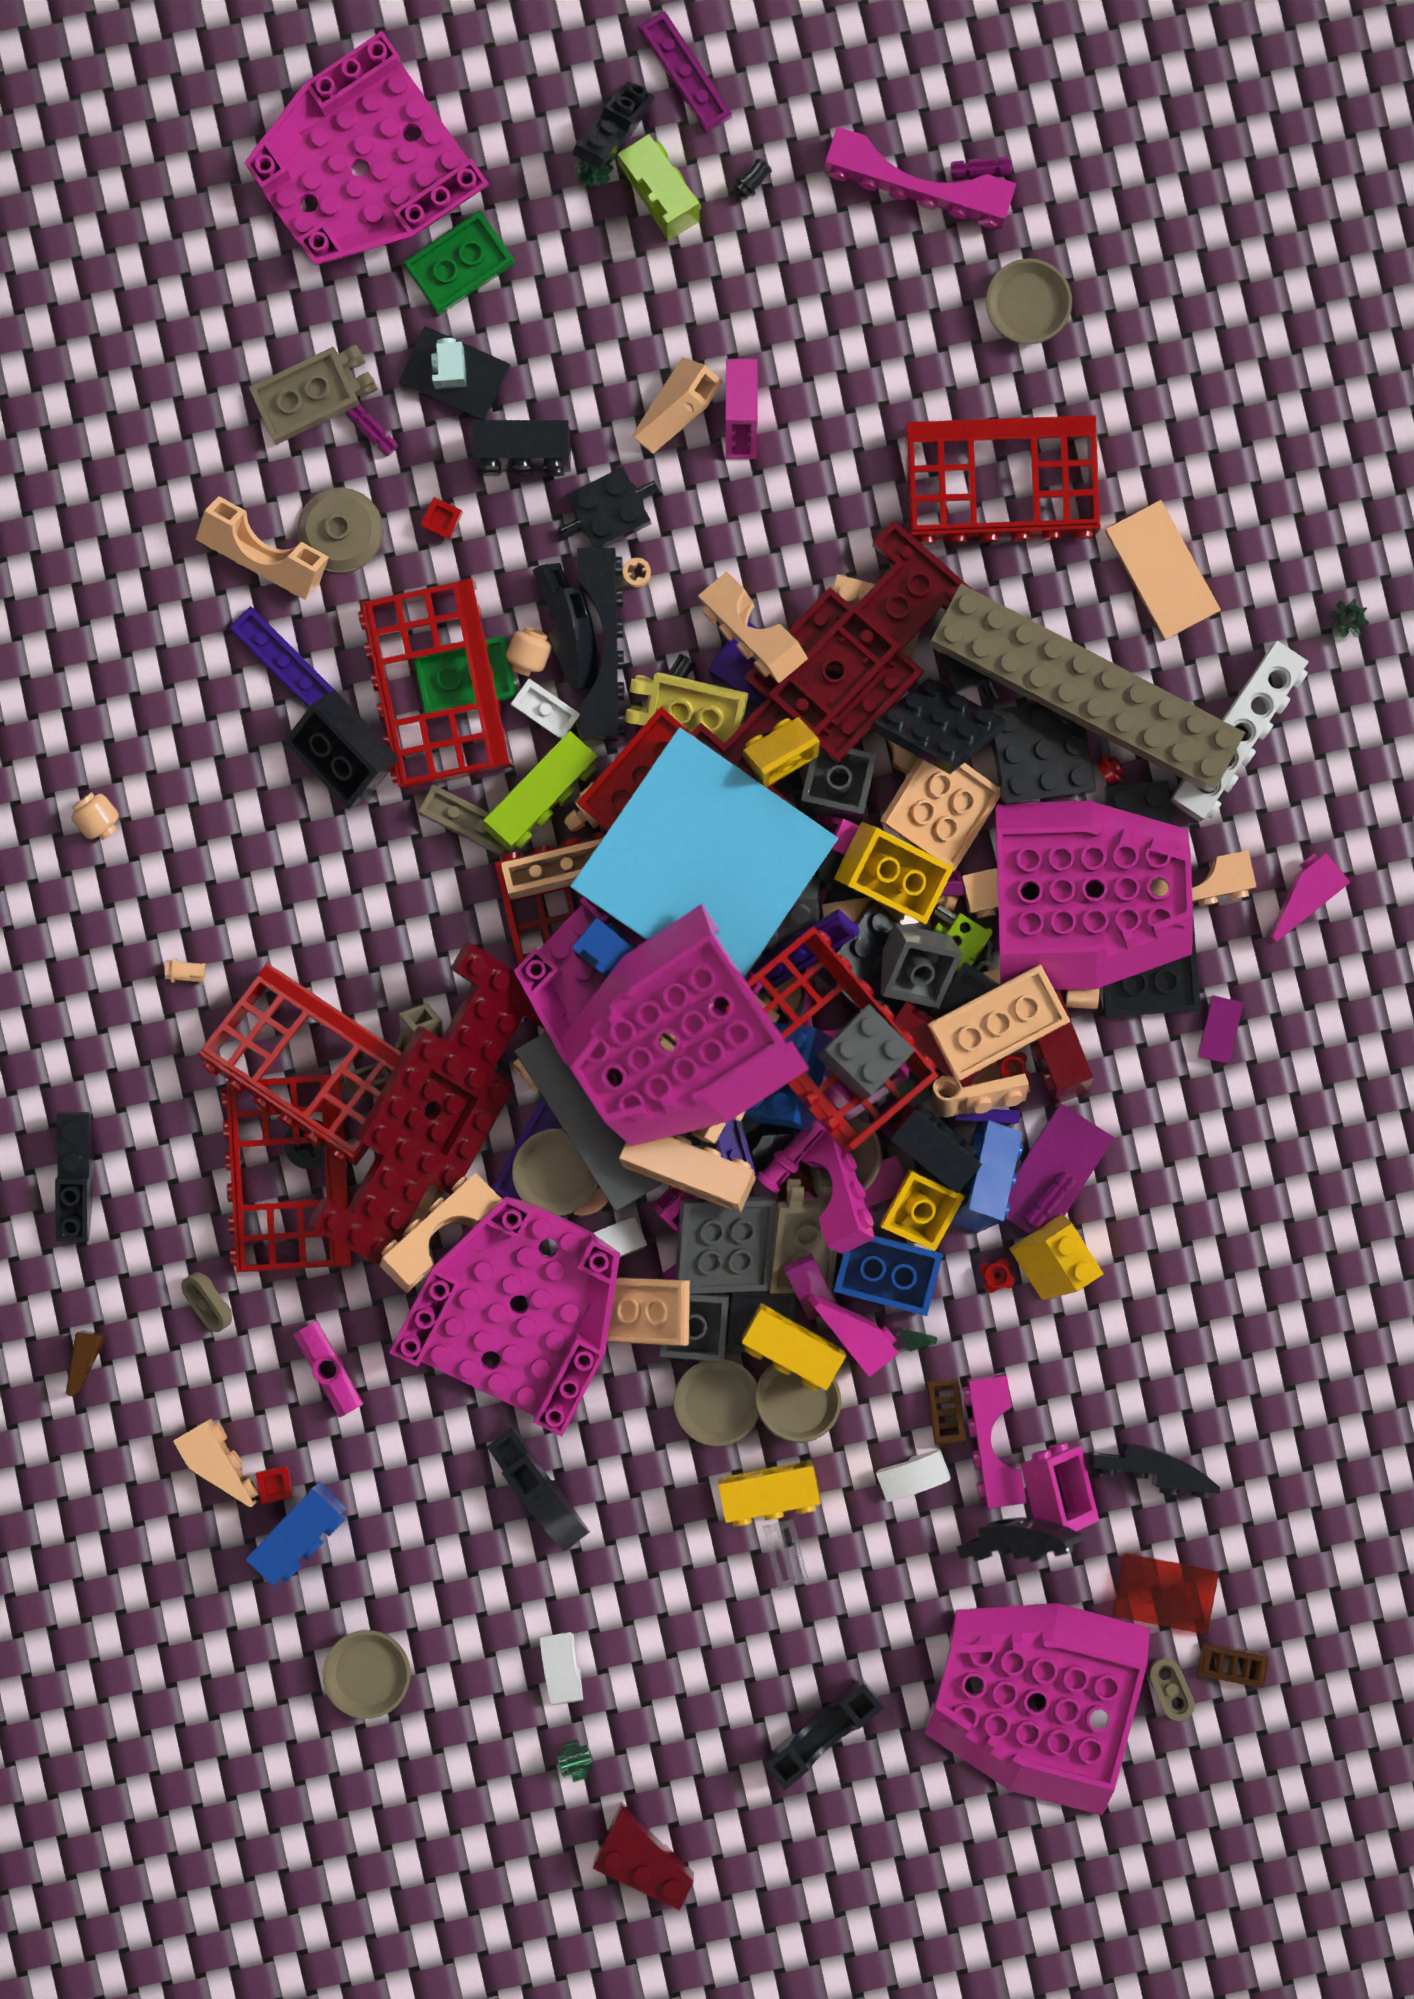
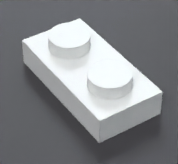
(545, 709)

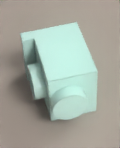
(449, 364)

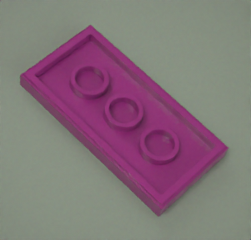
(1065, 1145)

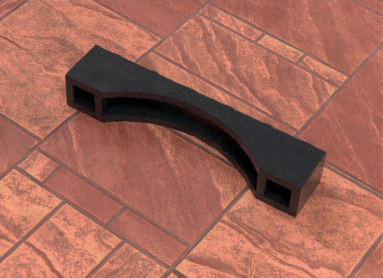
(600, 709)

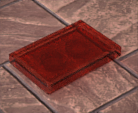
(1165, 1593)

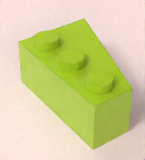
(660, 186)

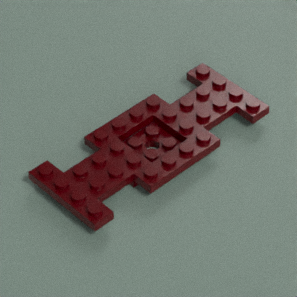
(859, 639)
(441, 1072)

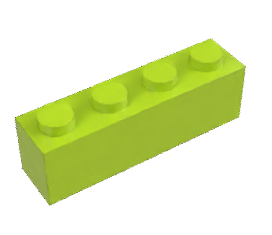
(540, 791)

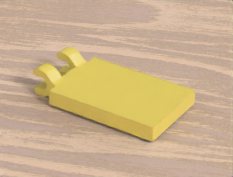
(690, 703)

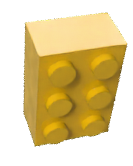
(893, 872)
(792, 1348)
(769, 1492)

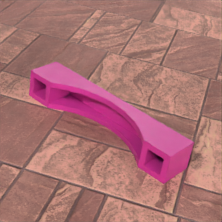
(981, 198)

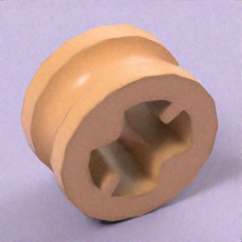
(633, 563)

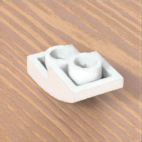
(623, 1236)
(913, 1476)
(561, 1669)

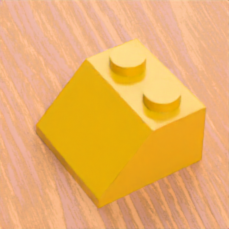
(781, 751)
(922, 1209)
(1056, 1259)

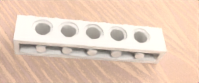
(1278, 661)

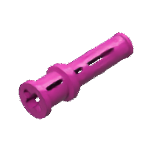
(787, 1160)

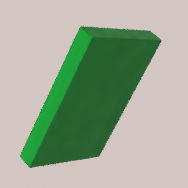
(459, 263)
(447, 681)

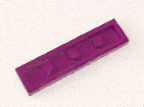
(685, 72)

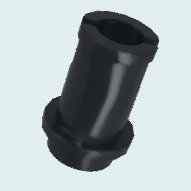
(747, 184)
(682, 667)

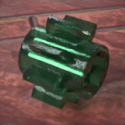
(591, 175)
(1348, 610)
(575, 1760)

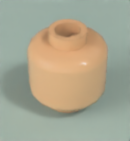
(528, 651)
(95, 816)

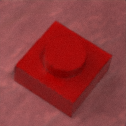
(441, 518)
(274, 1484)

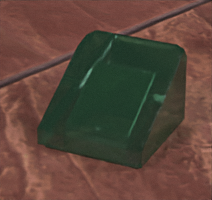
(915, 1339)

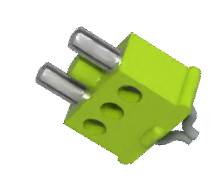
(971, 941)

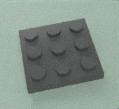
(726, 1248)

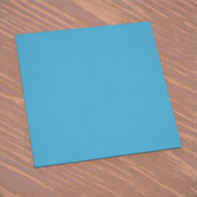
(709, 839)

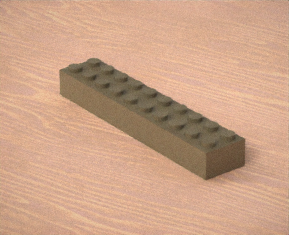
(1086, 688)

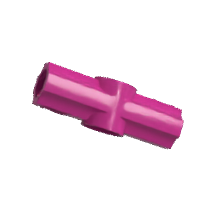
(338, 1388)

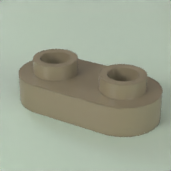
(206, 1302)
(1170, 1688)

